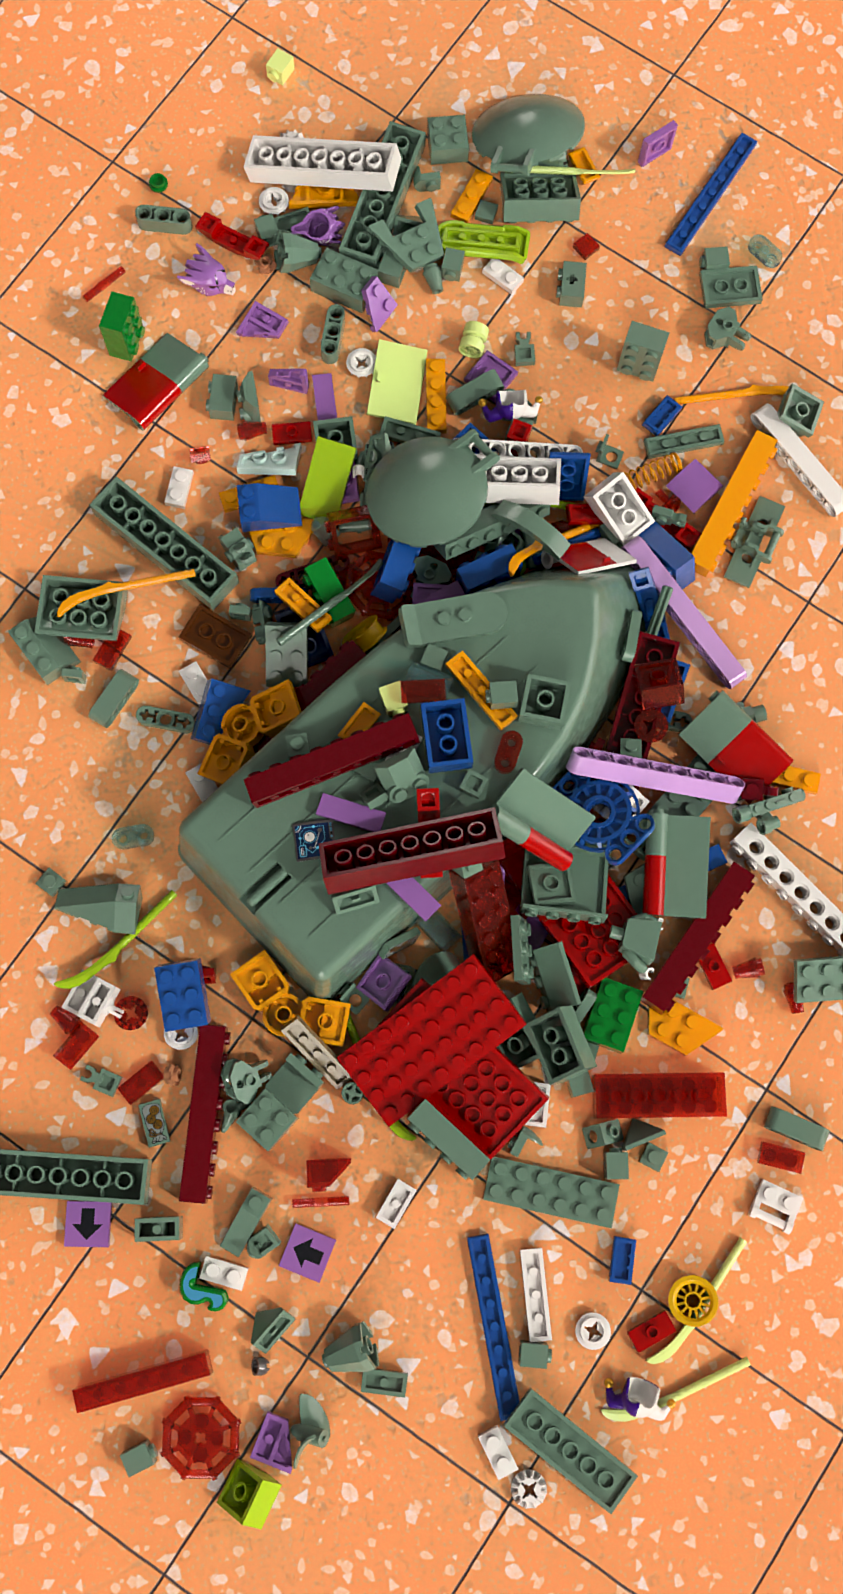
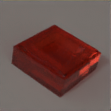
(586, 246)

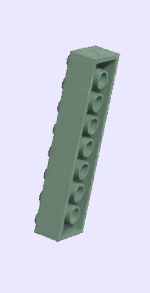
(384, 205)
(164, 542)
(74, 1176)

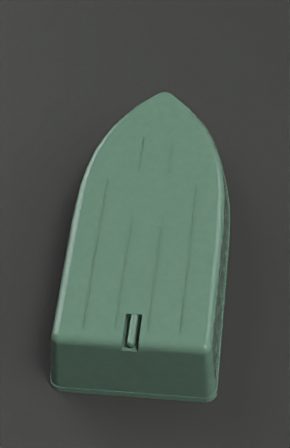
(246, 855)

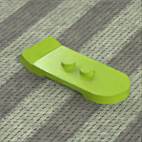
(486, 241)

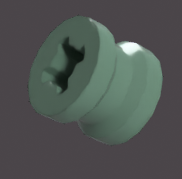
(351, 1093)

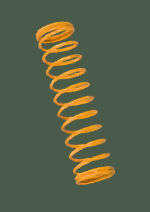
(673, 463)

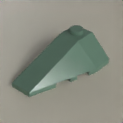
(107, 905)

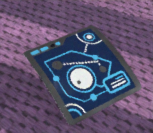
(308, 835)

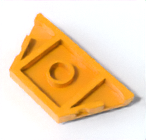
(322, 197)
(282, 541)
(681, 1028)

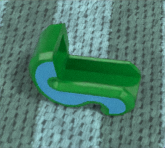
(197, 1293)

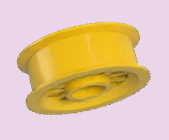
(366, 633)
(672, 1299)

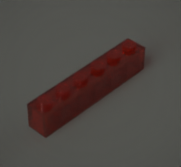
(142, 1381)

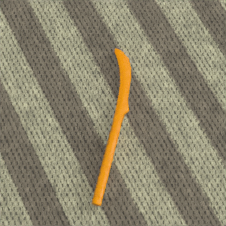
(750, 391)
(519, 557)
(110, 587)

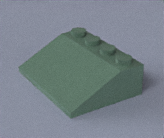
(539, 197)
(90, 619)

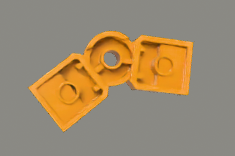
(266, 716)
(269, 993)

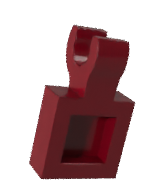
(755, 789)

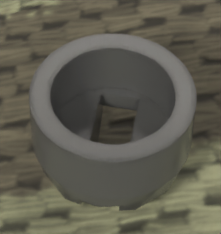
(259, 1366)

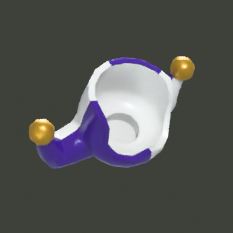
(510, 406)
(638, 1399)

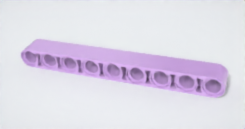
(688, 617)
(654, 775)

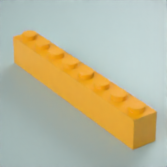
(732, 501)

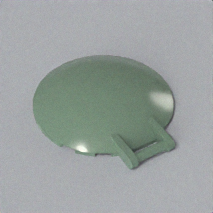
(527, 131)
(430, 489)

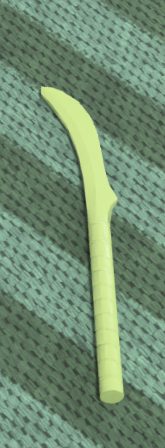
(575, 171)
(677, 1341)
(622, 1416)

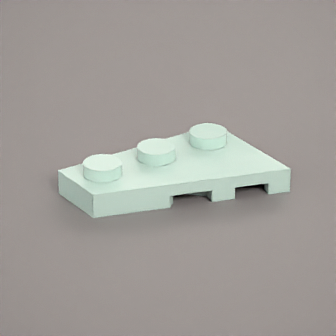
(270, 463)

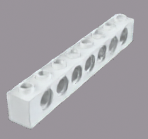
(796, 880)

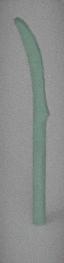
(327, 606)

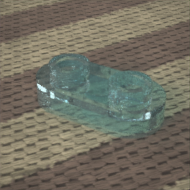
(766, 251)
(133, 836)

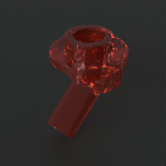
(670, 503)

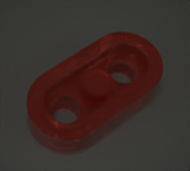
(507, 752)

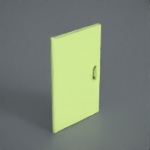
(399, 383)

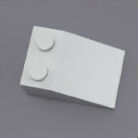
(619, 507)

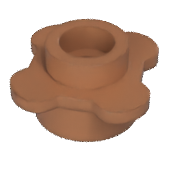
(266, 268)
(172, 1075)

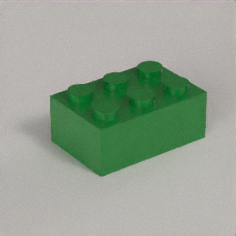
(121, 326)
(325, 585)
(612, 1015)

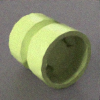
(473, 337)

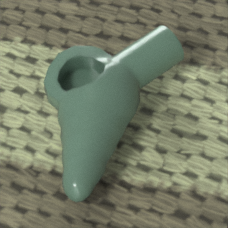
(231, 1112)

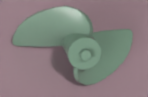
(313, 1427)

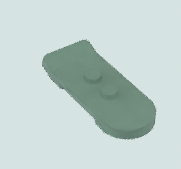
(452, 618)

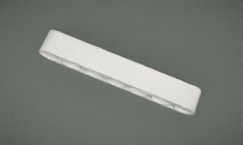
(523, 448)
(800, 460)

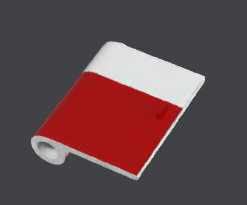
(589, 557)

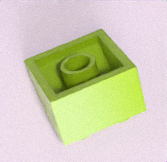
(249, 1494)

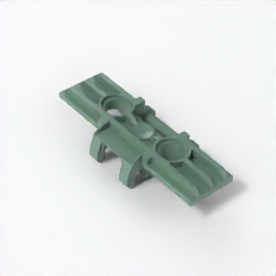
(749, 538)

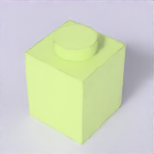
(280, 66)
(391, 699)

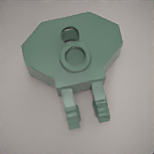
(723, 329)
(238, 549)
(428, 573)
(243, 1079)

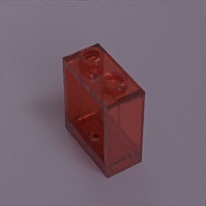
(346, 516)

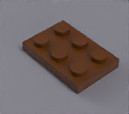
(215, 636)

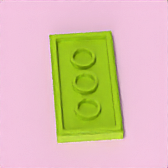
(327, 478)

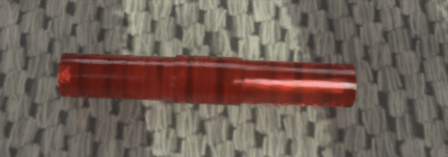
(103, 284)
(320, 1202)

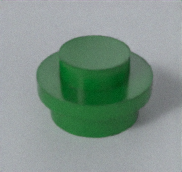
(158, 183)

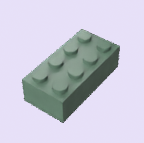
(448, 1139)

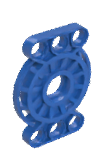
(620, 821)

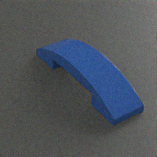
(647, 597)

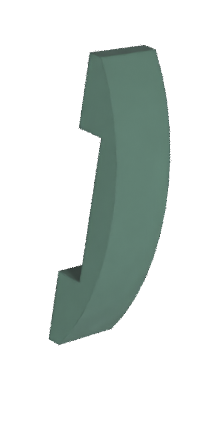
(534, 526)

